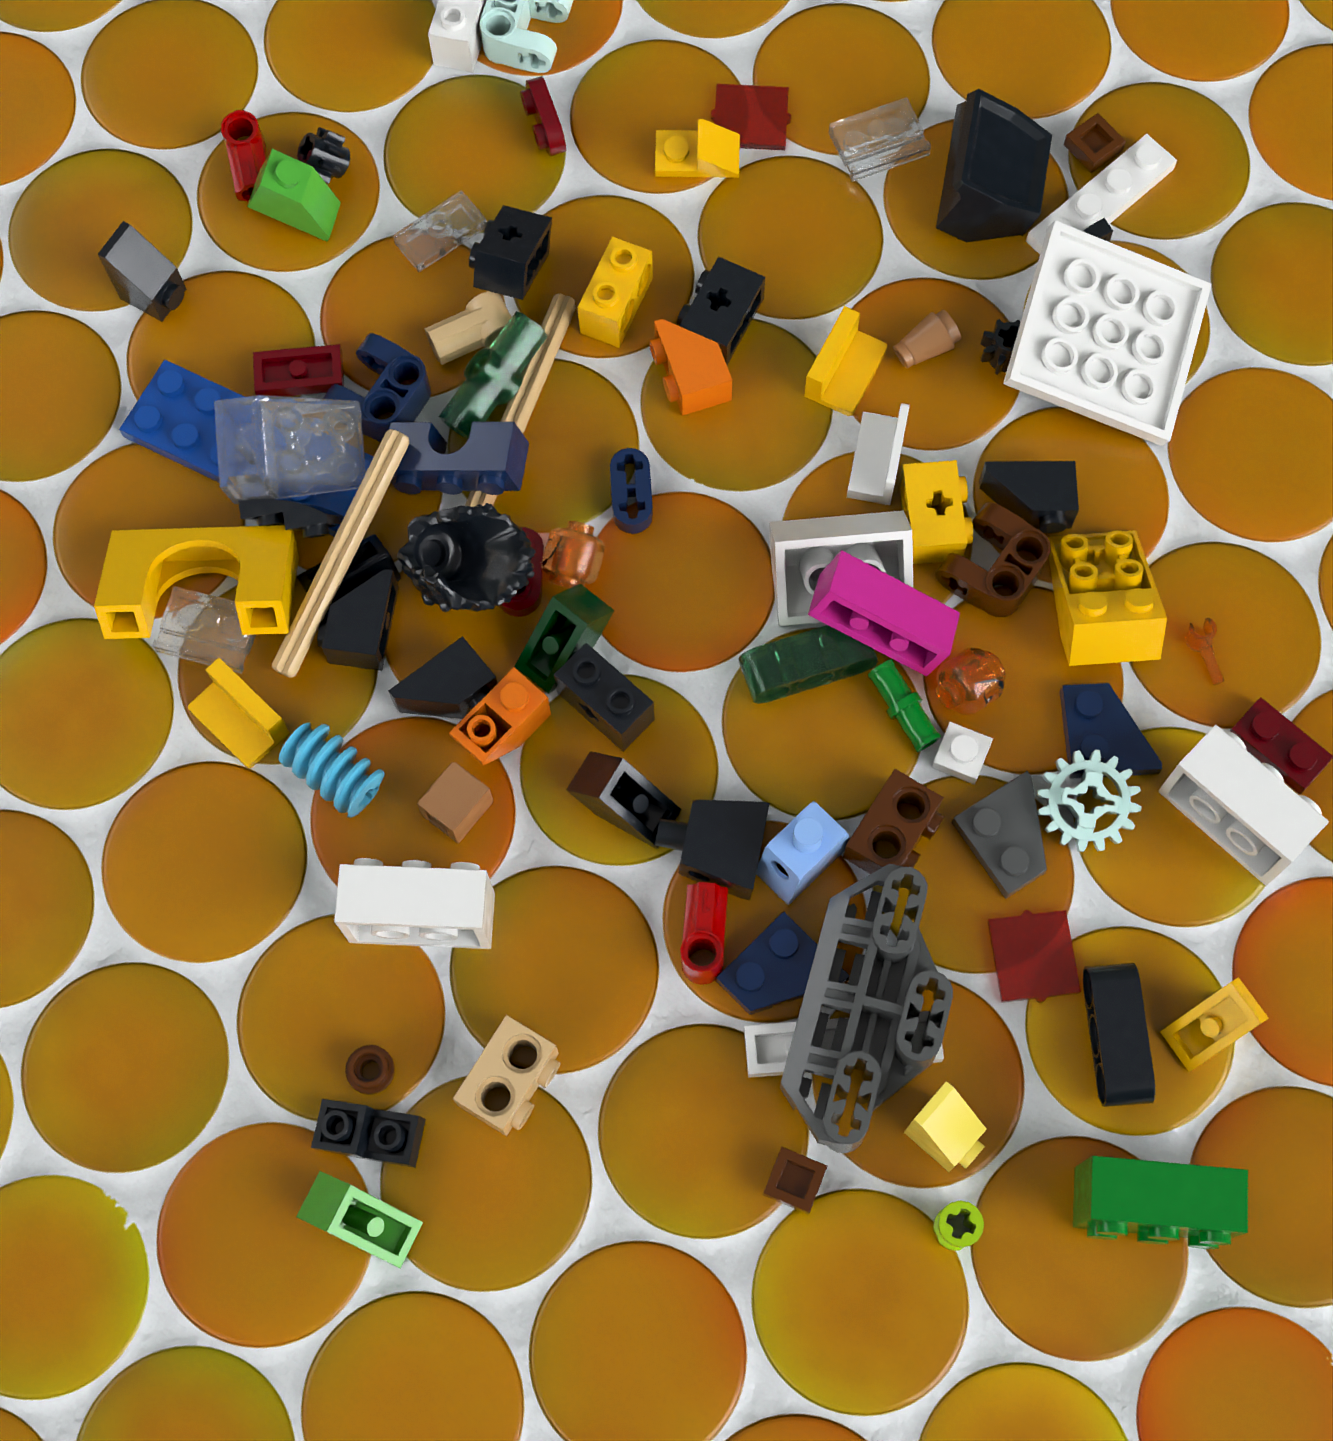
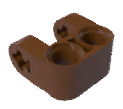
(1010, 535)

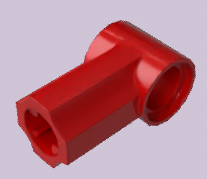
(244, 155)
(704, 930)

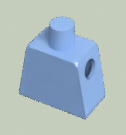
(803, 850)

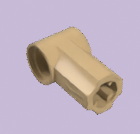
(470, 329)

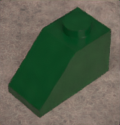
(565, 626)

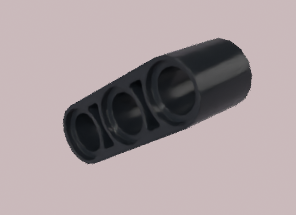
(1118, 1035)

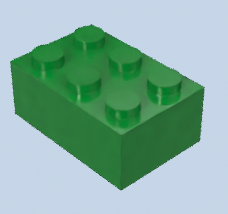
(1160, 1201)

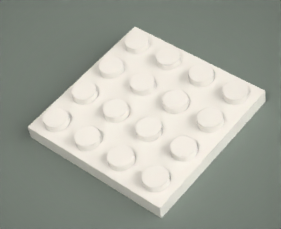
(1108, 333)

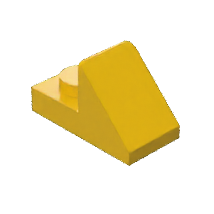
(697, 153)
(1214, 1024)

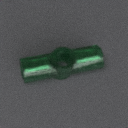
(494, 374)

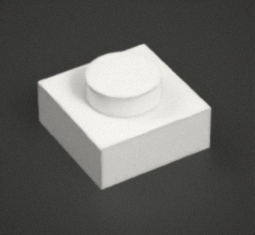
(962, 753)

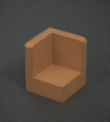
(455, 802)

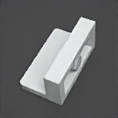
(877, 456)

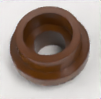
(359, 1059)

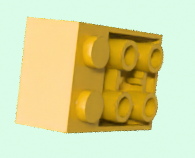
(1106, 599)

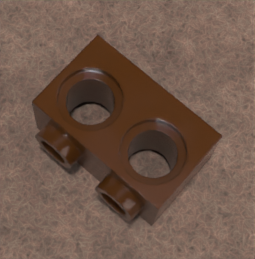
(886, 824)

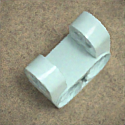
(506, 33)

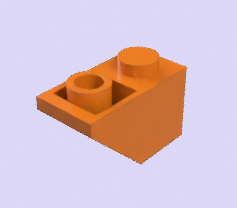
(693, 367)
(502, 718)

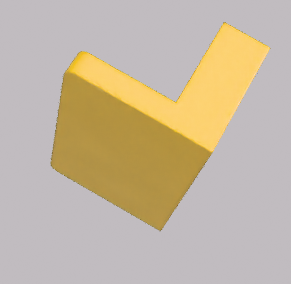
(844, 365)
(237, 715)

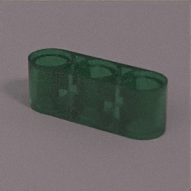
(803, 663)

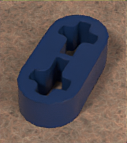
(621, 491)

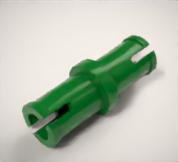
(904, 705)

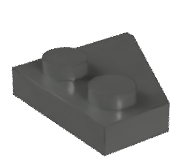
(1006, 835)

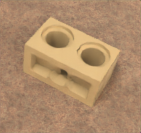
(495, 1071)

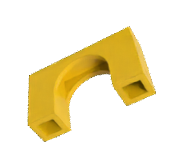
(149, 561)

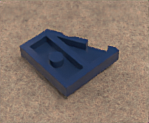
(772, 967)

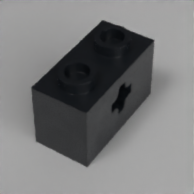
(511, 252)
(724, 305)
(604, 696)

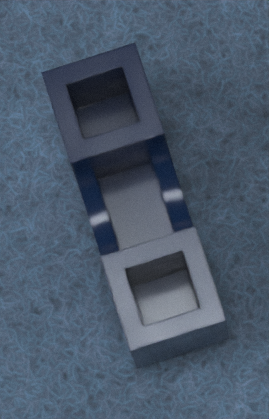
(487, 463)

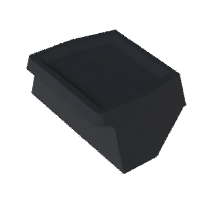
(993, 171)

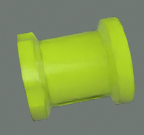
(972, 1220)

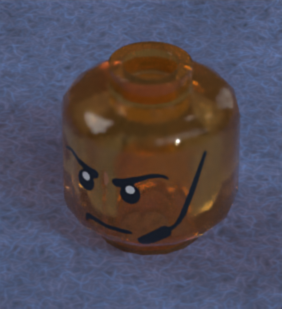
(573, 555)
(970, 681)

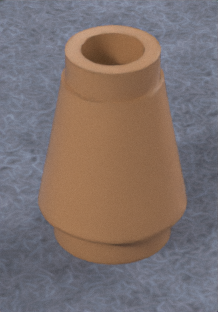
(928, 339)

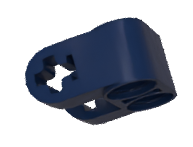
(387, 393)

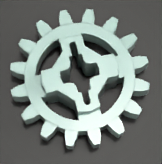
(1091, 779)

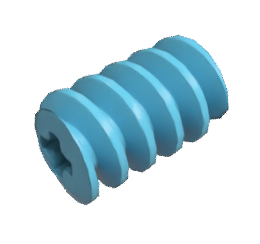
(329, 769)

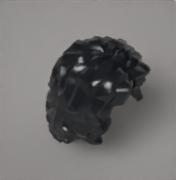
(467, 558)

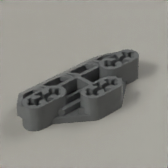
(878, 996)

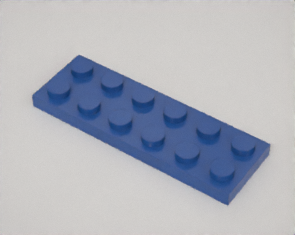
(179, 423)

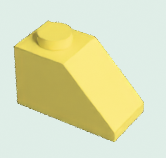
(947, 1129)

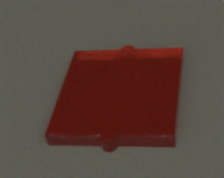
(754, 113)
(1033, 956)

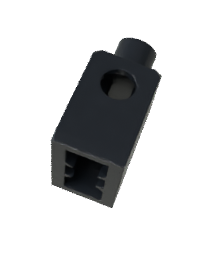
(718, 843)

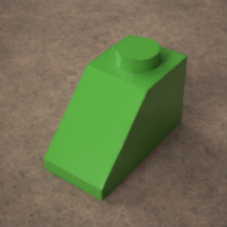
(295, 195)
(359, 1219)

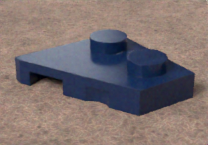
(1099, 721)

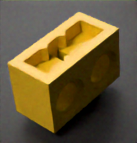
(615, 292)

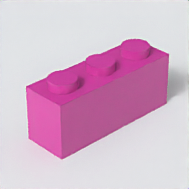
(884, 613)

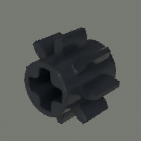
(325, 153)
(995, 343)

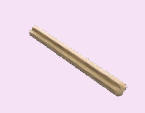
(534, 375)
(340, 553)

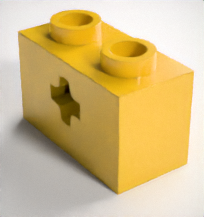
(933, 487)

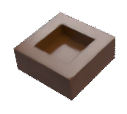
(1094, 142)
(795, 1180)

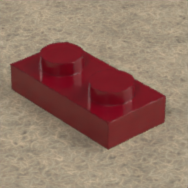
(298, 370)
(1282, 745)

